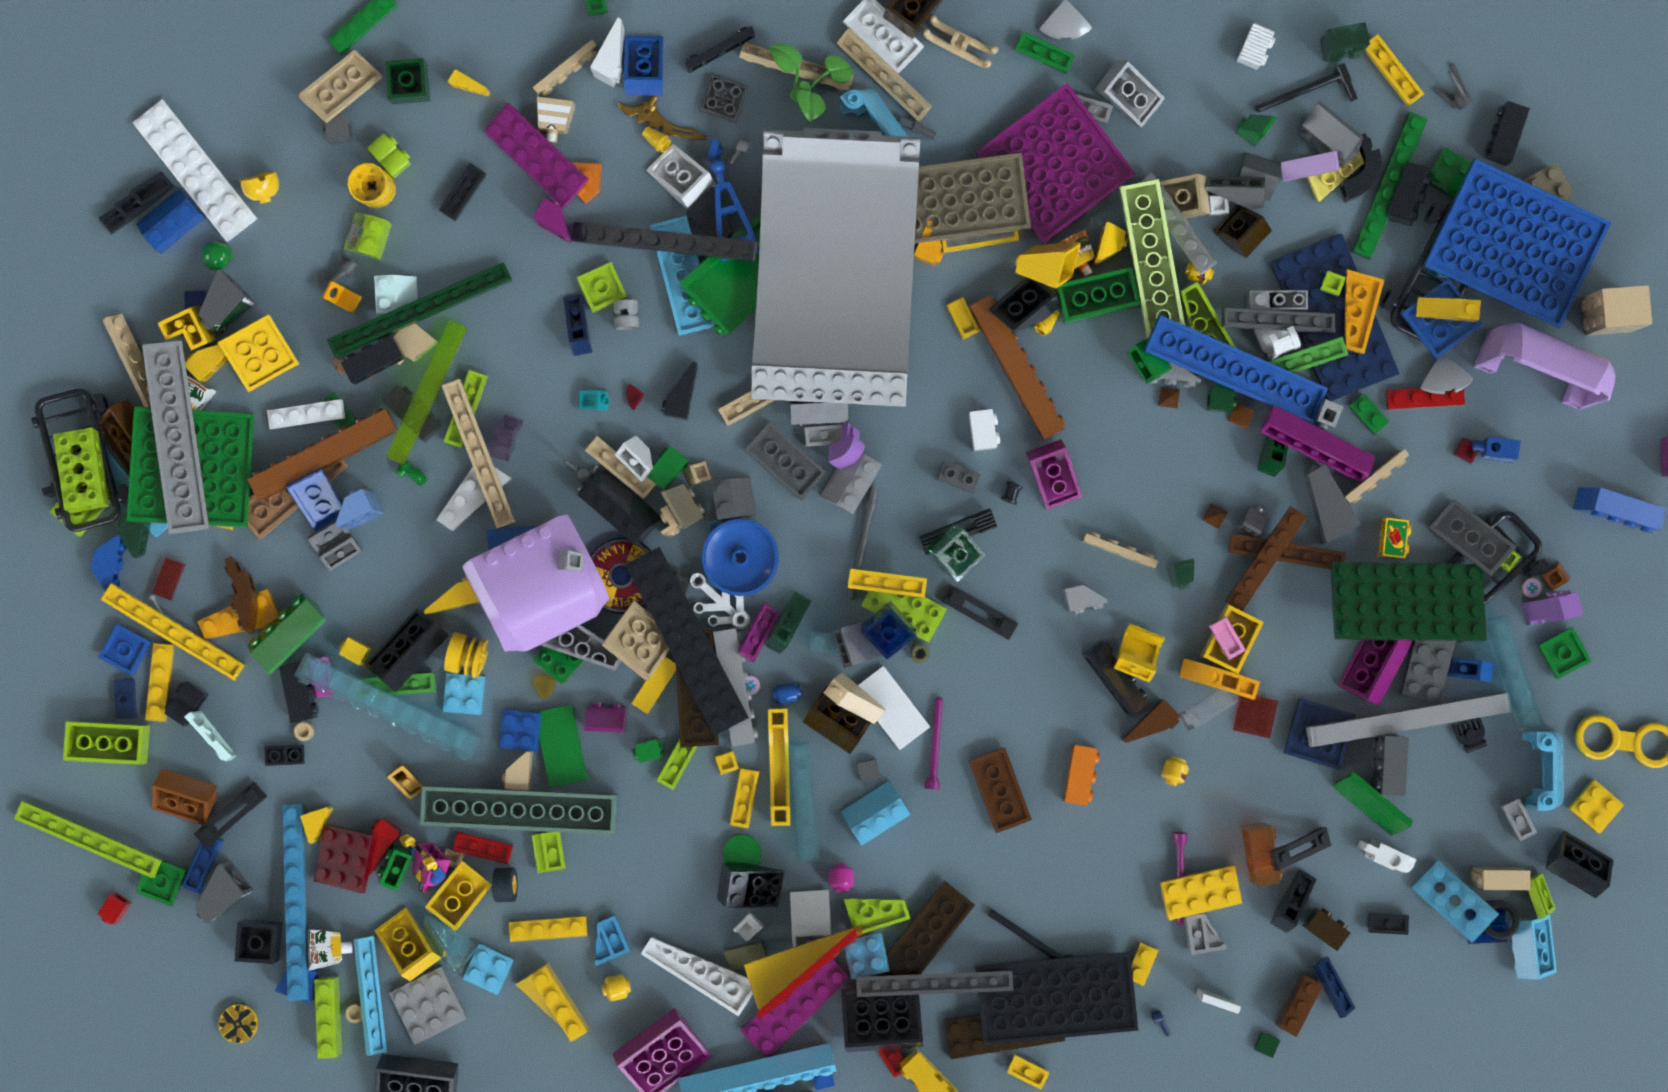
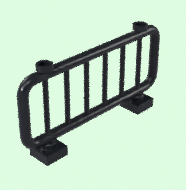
(1391, 297)
(99, 405)
(1529, 561)

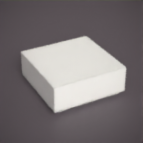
(1218, 205)

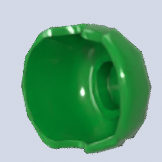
(216, 255)

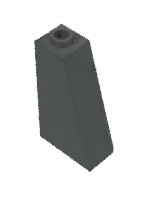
(1329, 505)

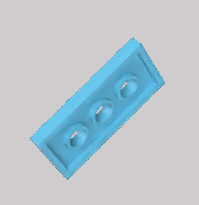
(1455, 915)

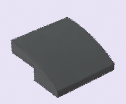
(334, 545)

